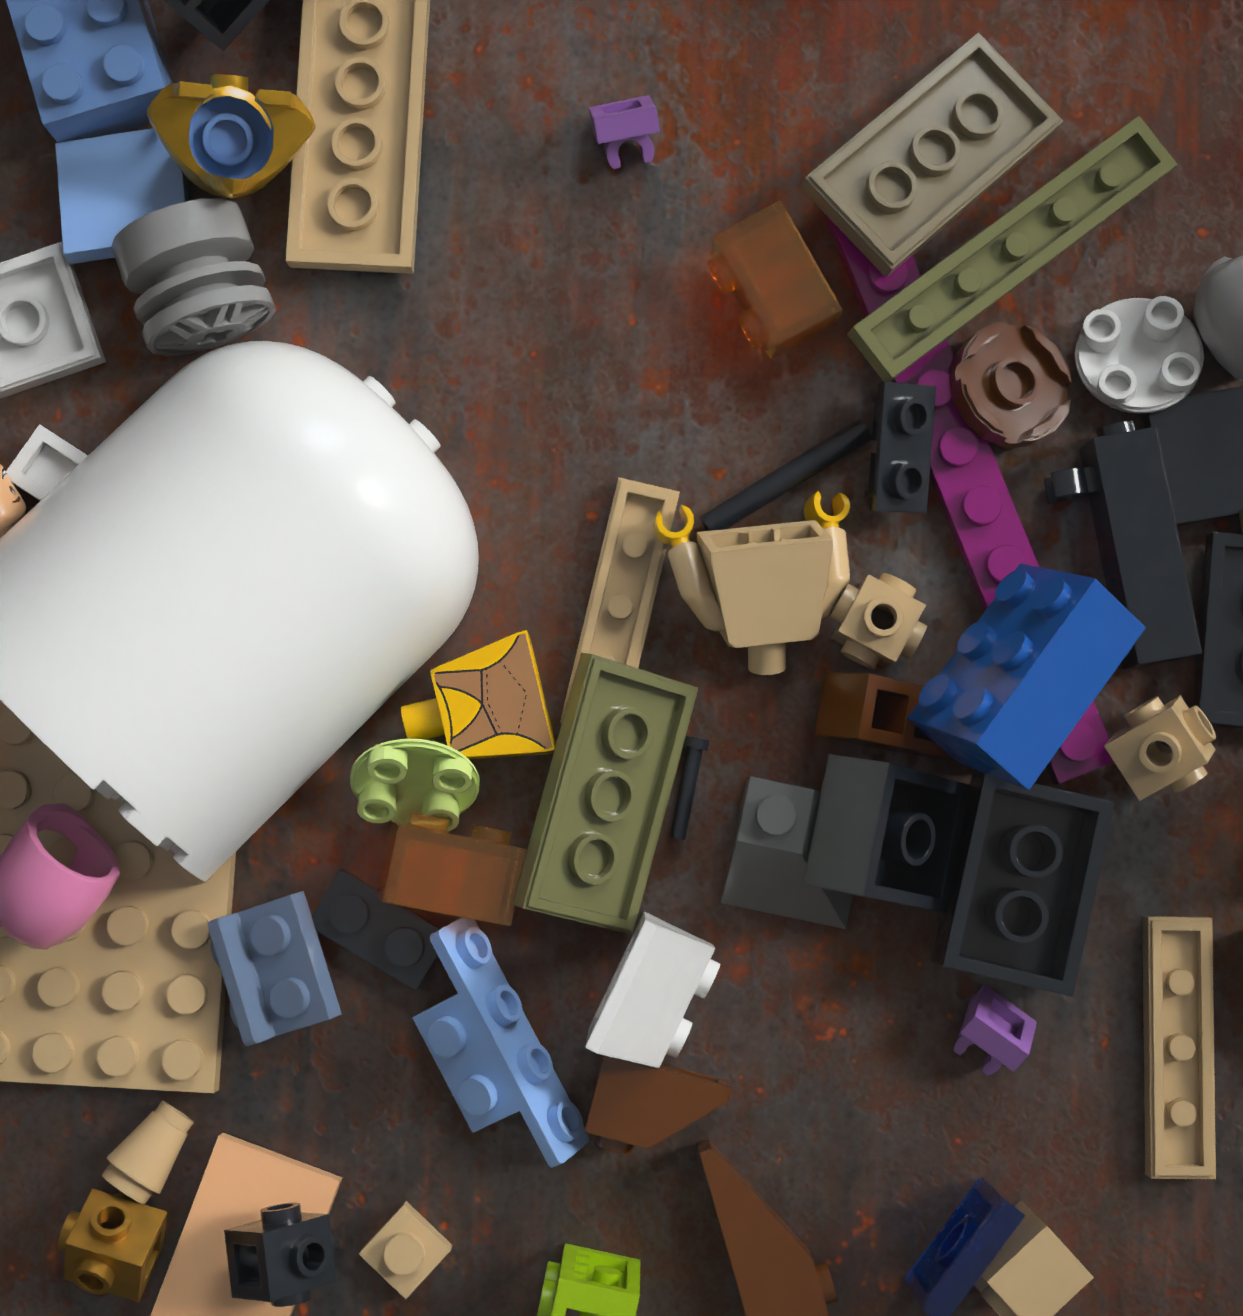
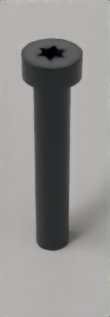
(687, 786)

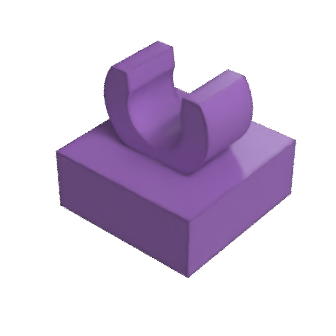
(625, 121)
(997, 1029)

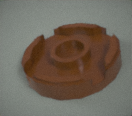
(1010, 384)

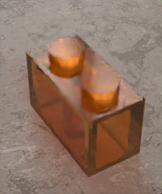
(773, 281)
(450, 870)

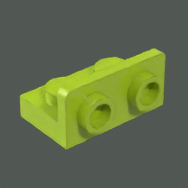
(591, 1283)

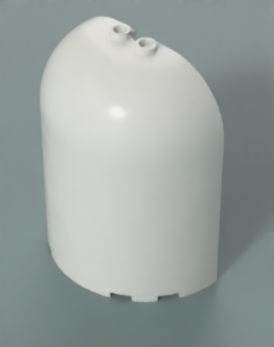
(231, 591)

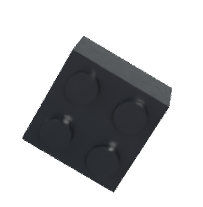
(887, 832)

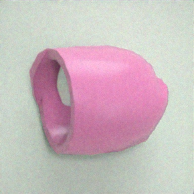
(40, 896)

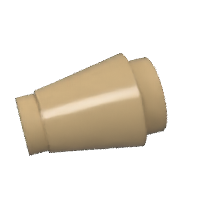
(148, 1153)

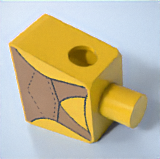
(487, 703)

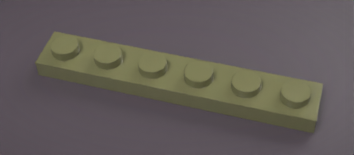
(1011, 250)

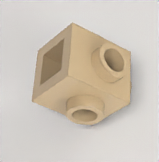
(862, 639)
(1149, 763)

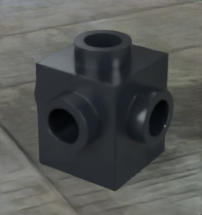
(281, 1255)

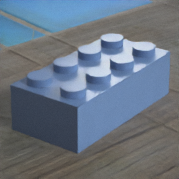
(90, 63)

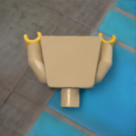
(763, 580)

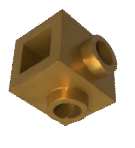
(112, 1244)

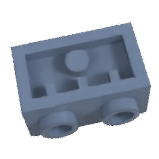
(273, 968)

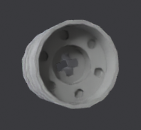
(193, 276)

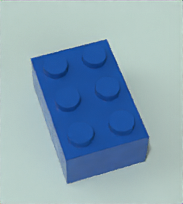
(1026, 673)

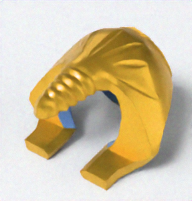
(227, 135)

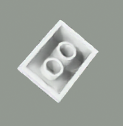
(650, 994)

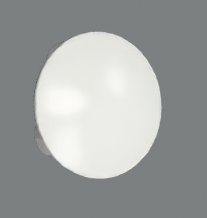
(1139, 354)

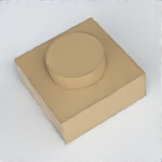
(405, 1249)

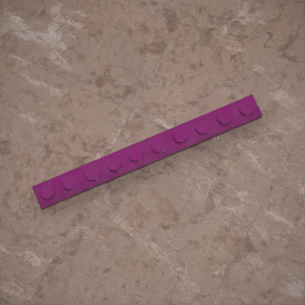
(971, 490)

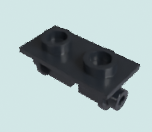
(903, 449)

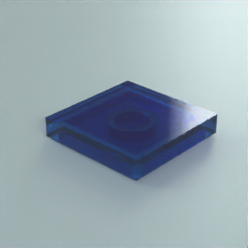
(963, 1249)

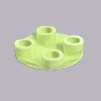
(413, 778)

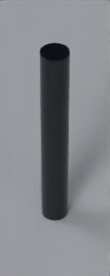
(787, 477)

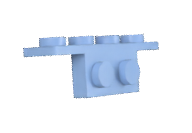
(491, 1049)

